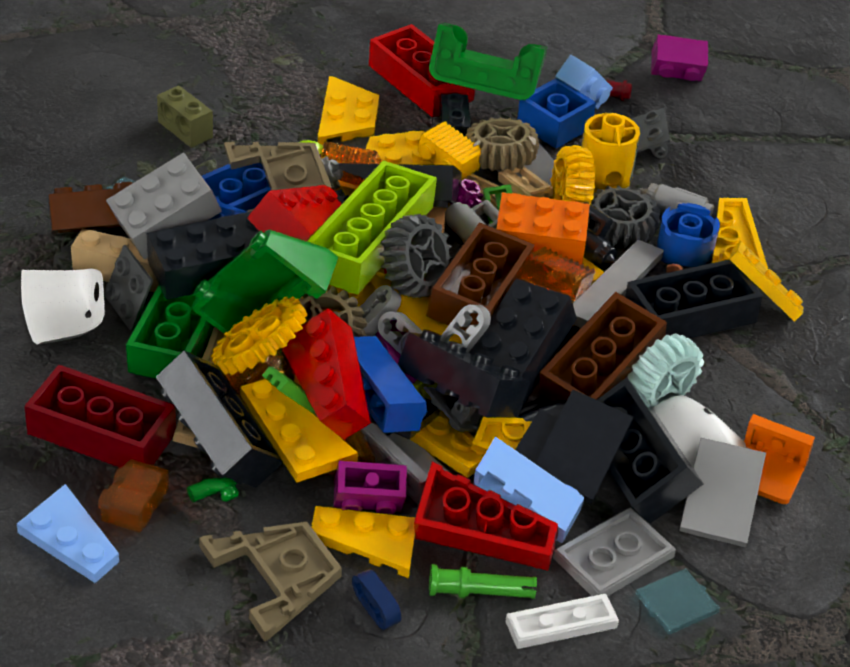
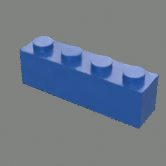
(388, 391)

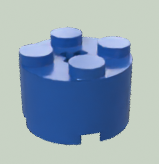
(688, 235)

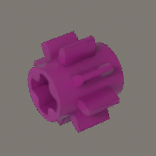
(469, 193)

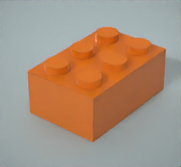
(546, 223)

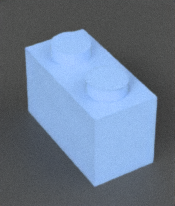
(585, 80)

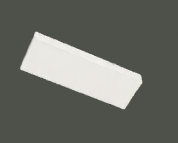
(561, 621)

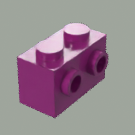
(679, 57)
(370, 486)

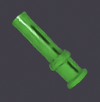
(464, 582)

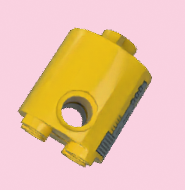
(613, 146)

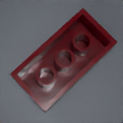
(99, 418)

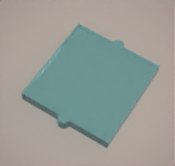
(677, 601)

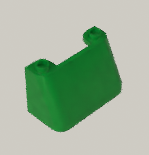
(483, 72)
(265, 271)

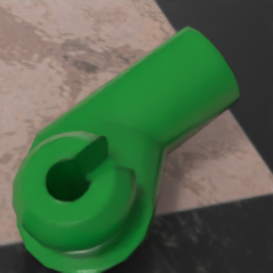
(212, 486)

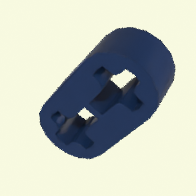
(376, 599)

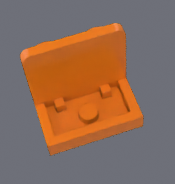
(785, 456)

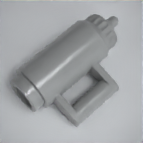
(670, 197)
(464, 220)

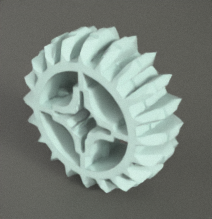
(667, 368)

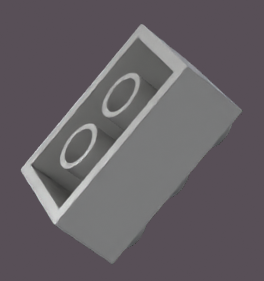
(163, 200)

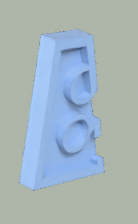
(70, 535)

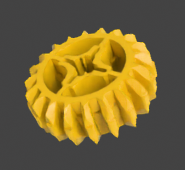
(573, 175)

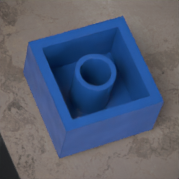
(556, 112)

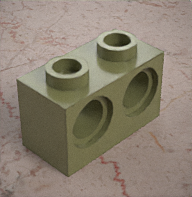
(185, 116)

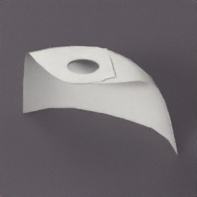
(58, 301)
(691, 421)

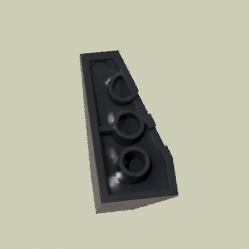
(446, 185)

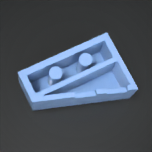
(528, 485)

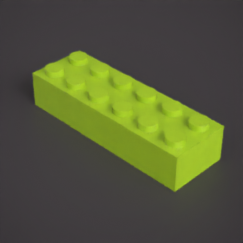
(361, 221)

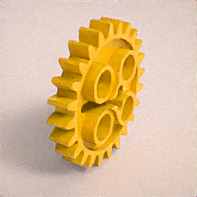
(259, 335)

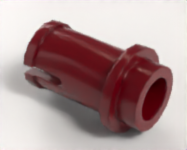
(620, 89)

